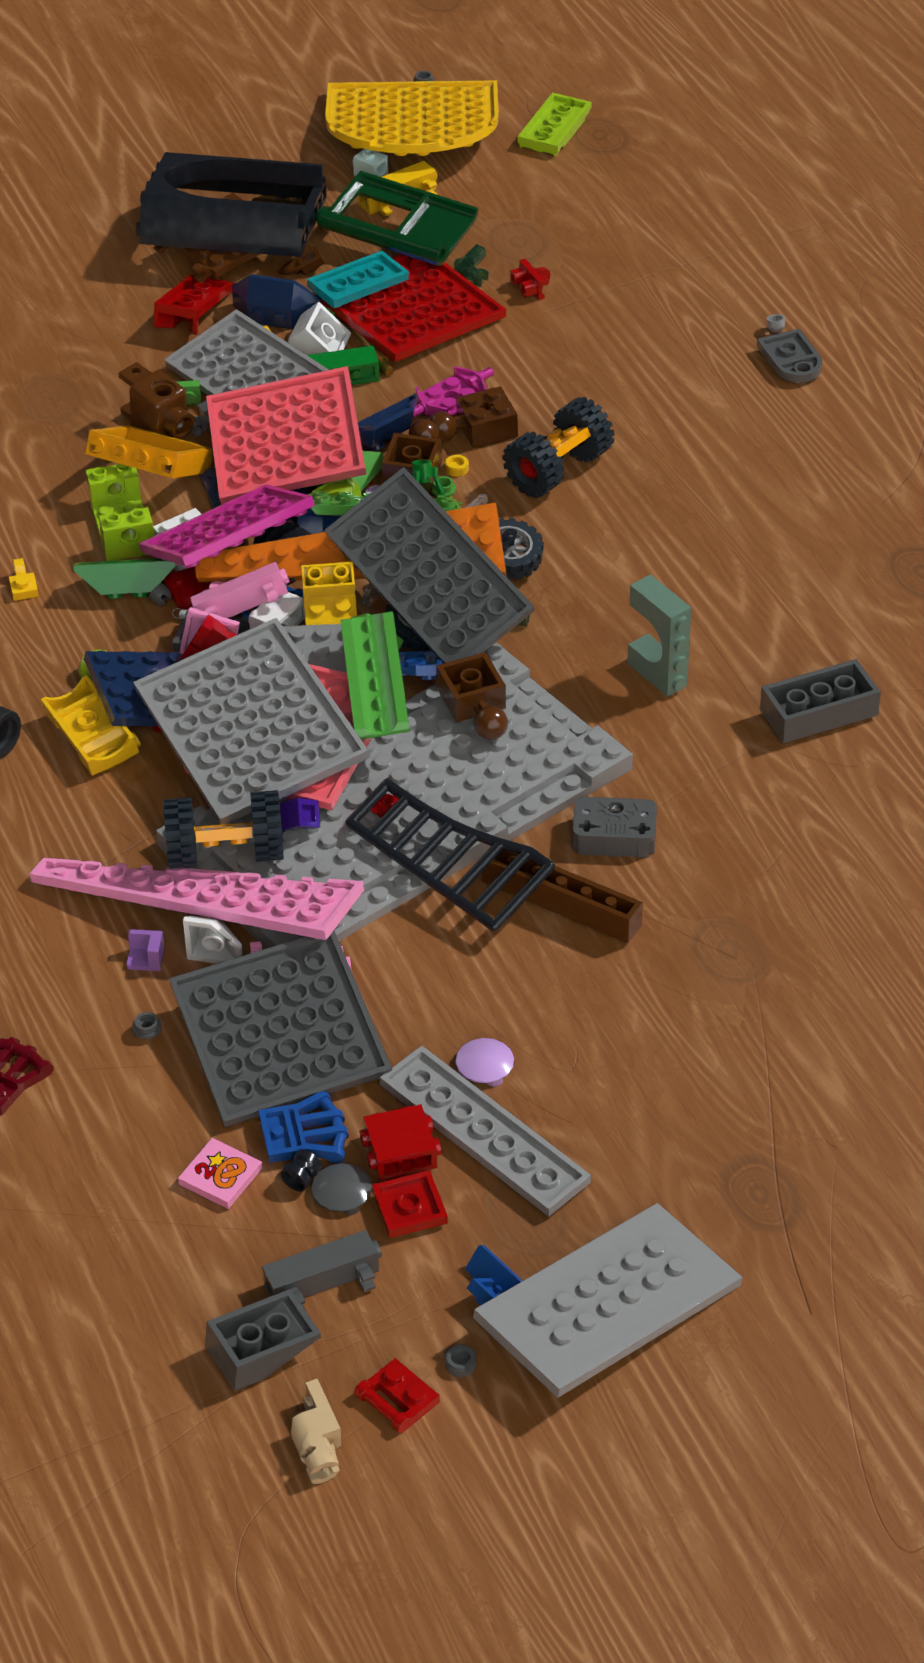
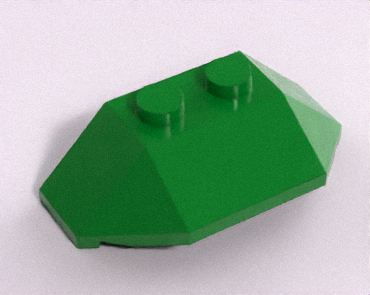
(124, 576)

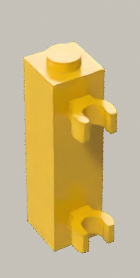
(418, 176)

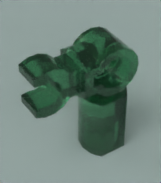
(467, 265)

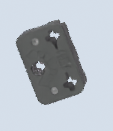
(614, 826)

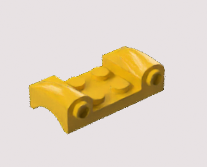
(88, 728)

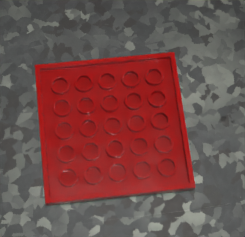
(420, 311)

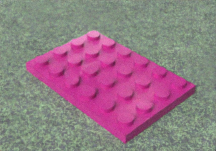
(227, 525)

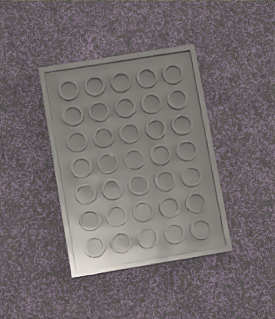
(250, 720)

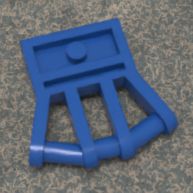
(285, 1135)

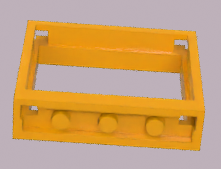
(149, 451)

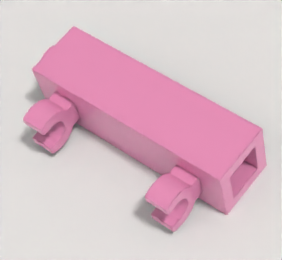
(243, 592)

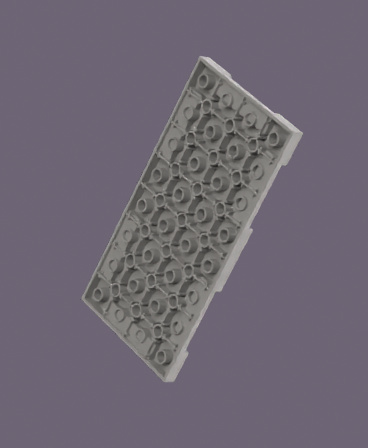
(486, 784)

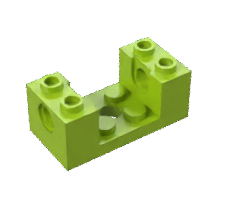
(119, 510)

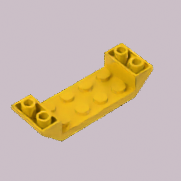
(328, 593)

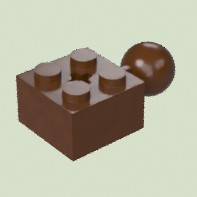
(482, 416)
(420, 444)
(476, 691)

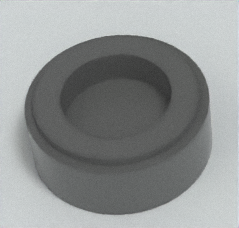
(460, 1361)

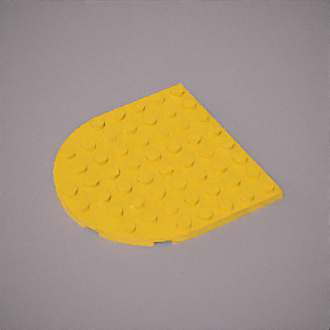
(412, 115)

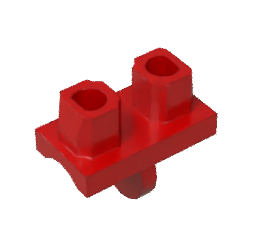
(530, 279)

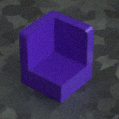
(299, 814)

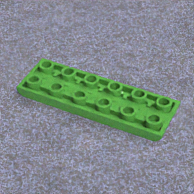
(345, 501)
(374, 676)

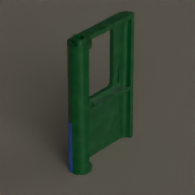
(425, 234)

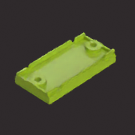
(554, 123)

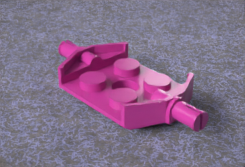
(443, 394)

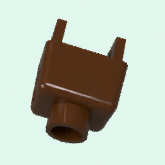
(156, 402)

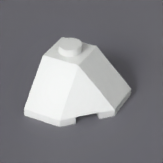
(210, 940)

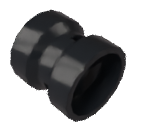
(303, 1167)

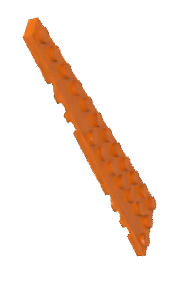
(478, 522)

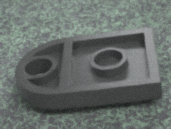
(790, 354)

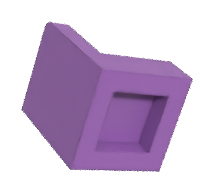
(145, 950)

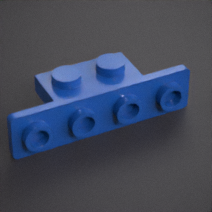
(489, 1275)

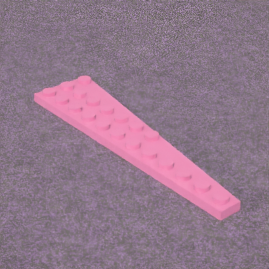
(236, 897)

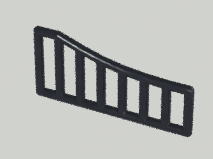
(471, 837)

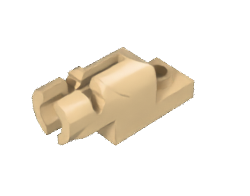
(317, 1435)

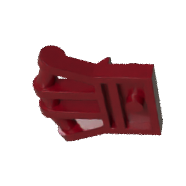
(12, 1087)

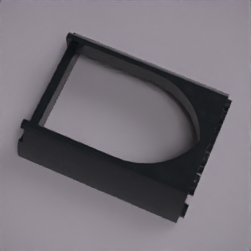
(232, 225)

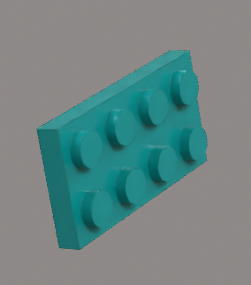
(357, 279)

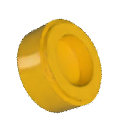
(456, 465)

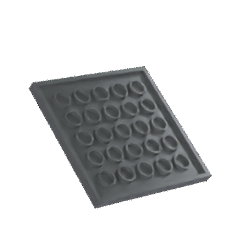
(279, 1027)

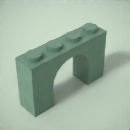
(664, 663)

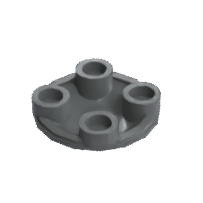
(341, 1188)

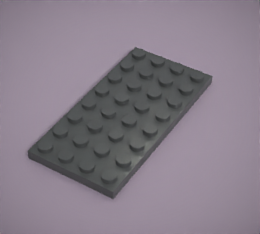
(429, 569)

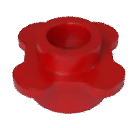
(384, 805)

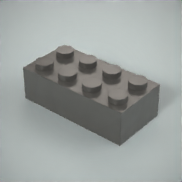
(819, 701)

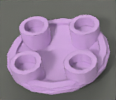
(485, 1061)

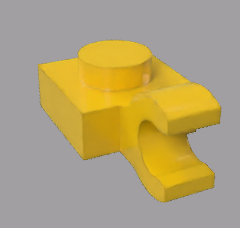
(22, 585)

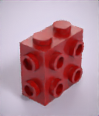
(400, 1142)

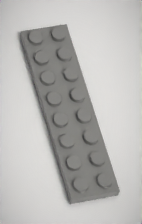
(486, 1131)

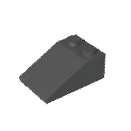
(259, 1338)

